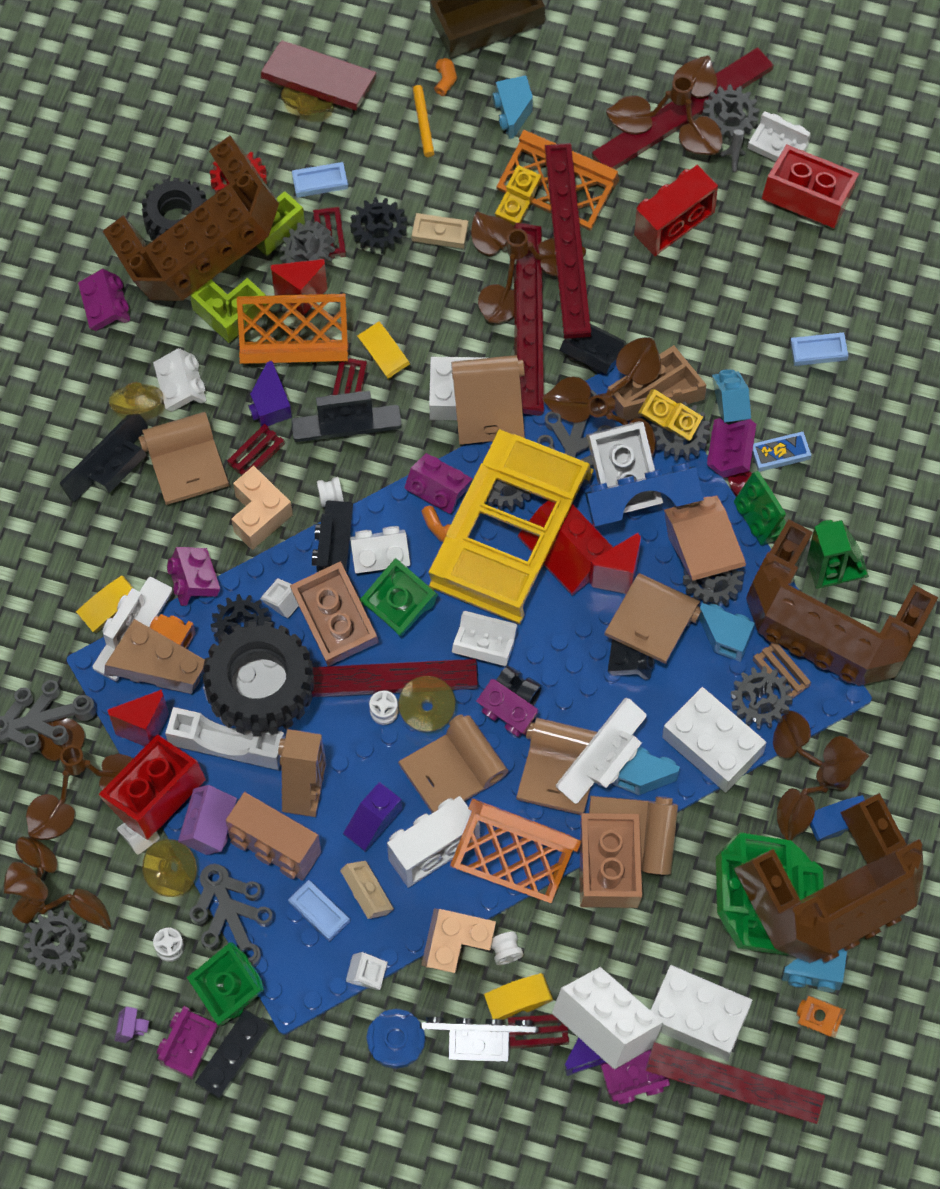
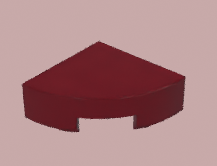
(738, 481)

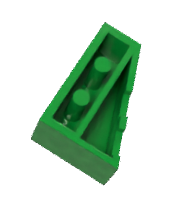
(834, 555)

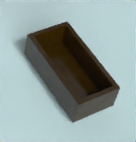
(475, 23)

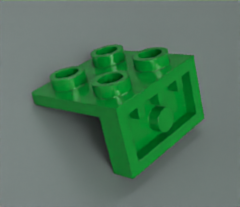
(760, 509)

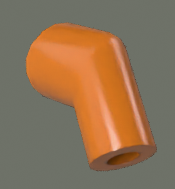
(448, 73)

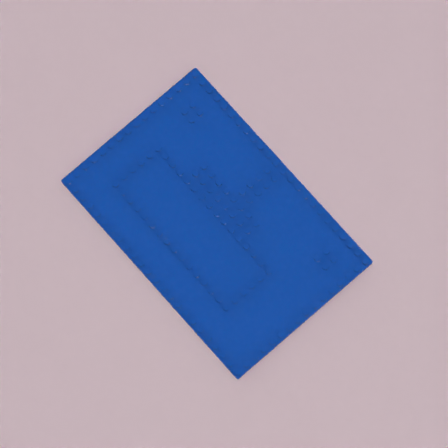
(555, 644)

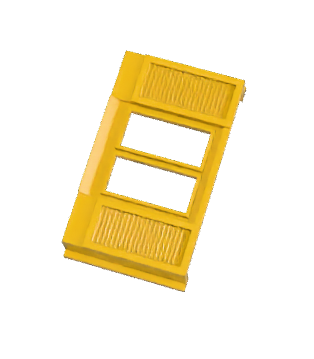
(485, 574)

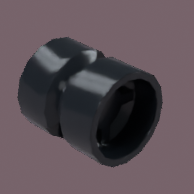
(525, 688)

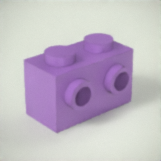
(205, 820)

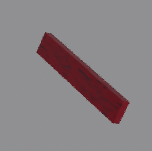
(391, 677)
(735, 1083)

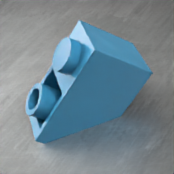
(515, 103)
(732, 395)
(726, 632)
(646, 773)
(825, 976)

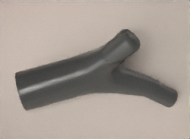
(735, 148)

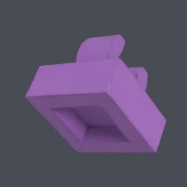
(129, 1025)

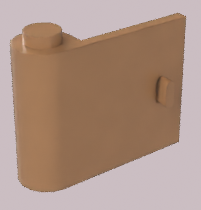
(488, 395)
(184, 458)
(653, 618)
(550, 755)
(455, 764)
(656, 827)

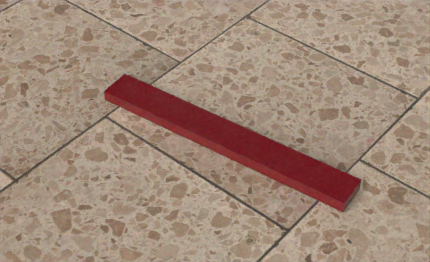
(673, 117)
(567, 241)
(529, 323)

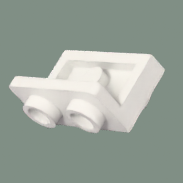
(774, 134)
(179, 379)
(378, 550)
(485, 638)

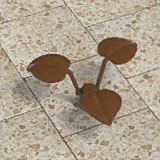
(694, 78)
(488, 237)
(572, 395)
(841, 761)
(46, 814)
(23, 881)

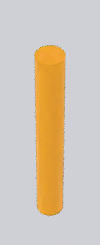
(423, 121)

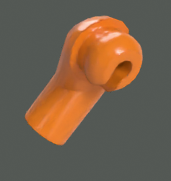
(434, 524)

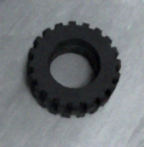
(254, 644)

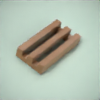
(794, 669)

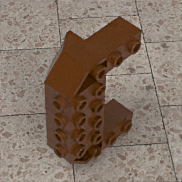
(205, 238)
(820, 631)
(848, 907)

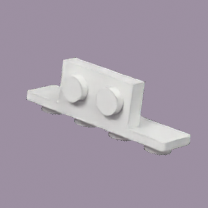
(136, 605)
(605, 753)

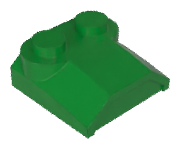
(399, 597)
(226, 983)

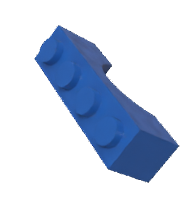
(608, 503)

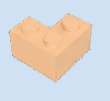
(264, 509)
(449, 932)

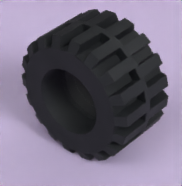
(166, 197)

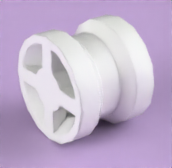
(329, 491)
(383, 700)
(167, 938)
(506, 948)

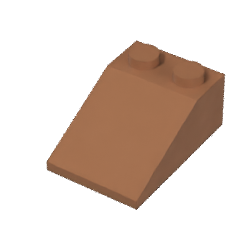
(704, 538)
(610, 861)

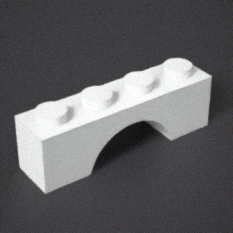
(197, 733)

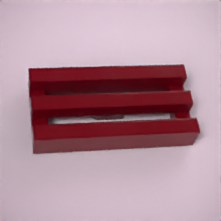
(326, 212)
(361, 376)
(249, 444)
(542, 1042)

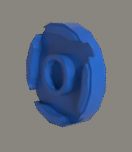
(395, 1038)

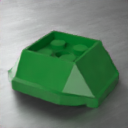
(733, 903)

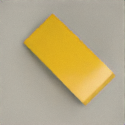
(519, 195)
(383, 349)
(670, 415)
(104, 604)
(518, 996)

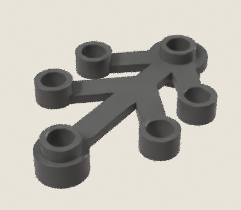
(572, 444)
(37, 718)
(228, 909)

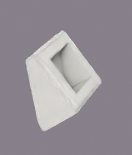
(280, 598)
(135, 840)
(366, 971)

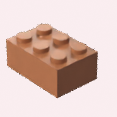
(334, 613)
(273, 837)

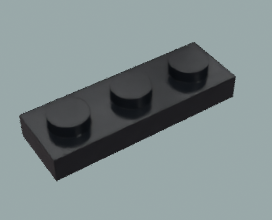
(232, 1055)

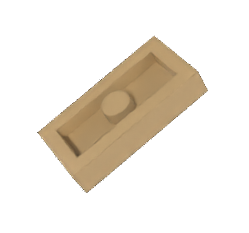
(440, 230)
(366, 889)

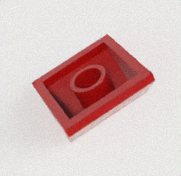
(300, 279)
(616, 567)
(140, 718)

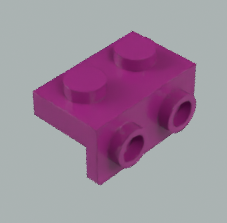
(103, 299)
(731, 447)
(437, 482)
(192, 573)
(508, 706)
(186, 1043)
(632, 1079)

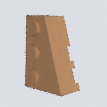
(676, 381)
(154, 660)
(302, 771)

